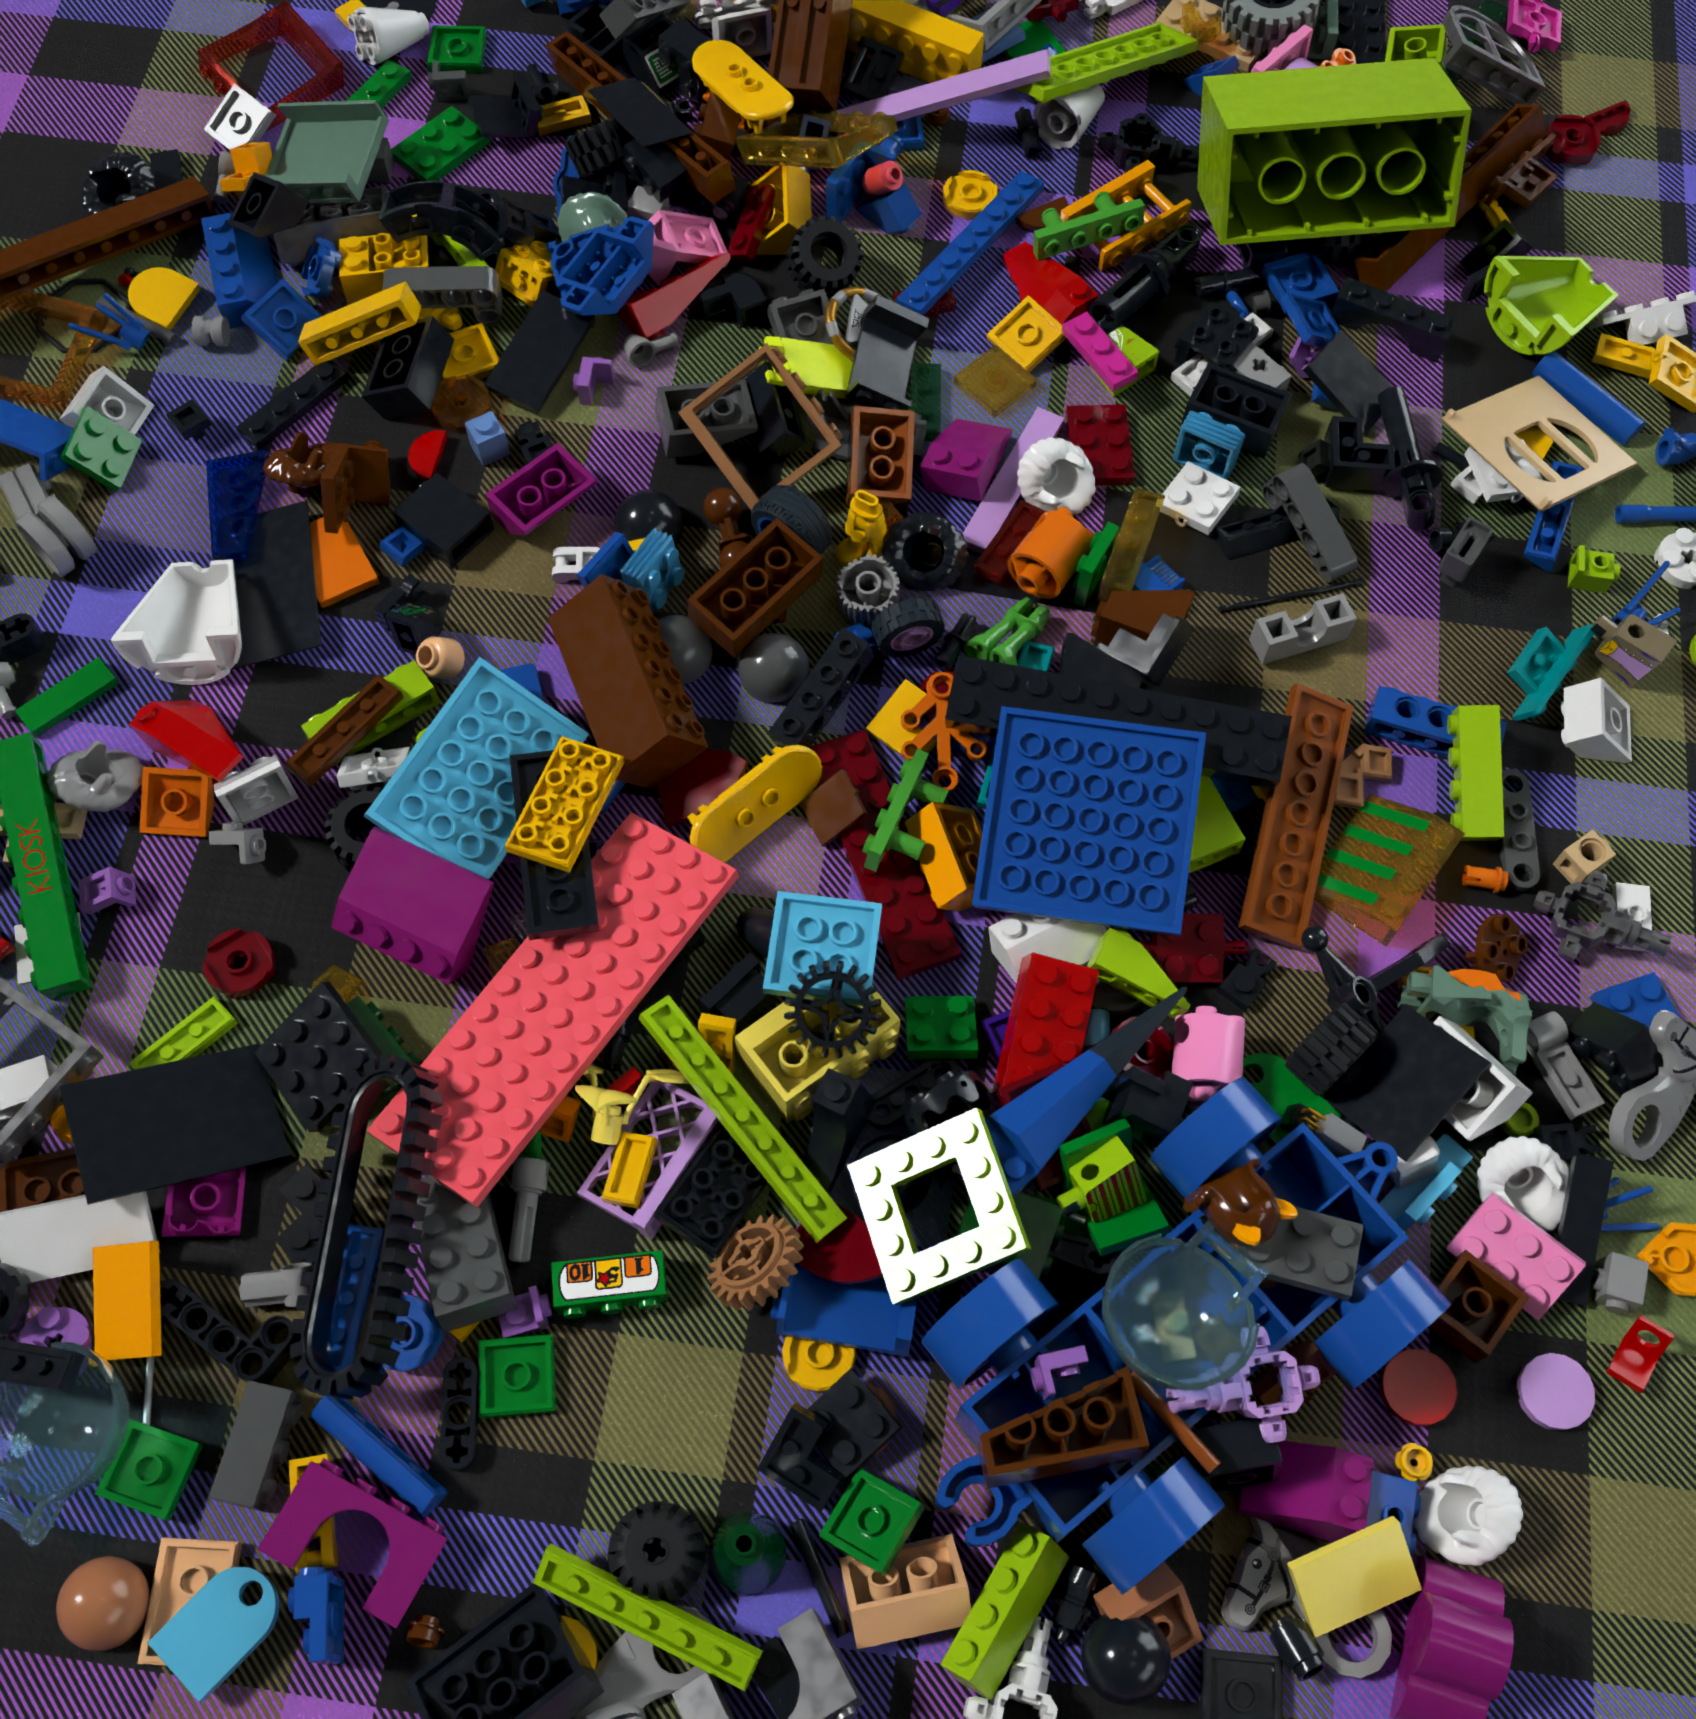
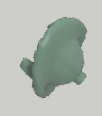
(588, 212)

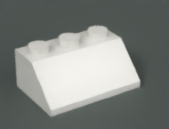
(1054, 938)
(1491, 1097)

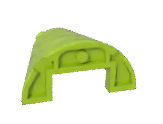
(1542, 300)

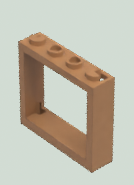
(795, 385)

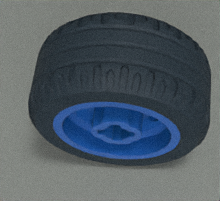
(796, 512)

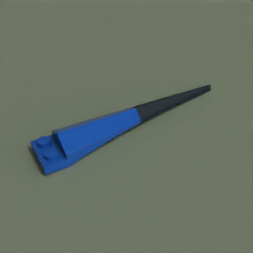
(1044, 1116)

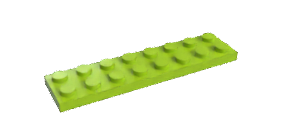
(1110, 59)

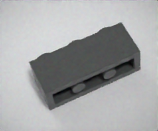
(256, 1446)

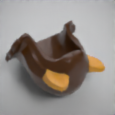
(1241, 1206)

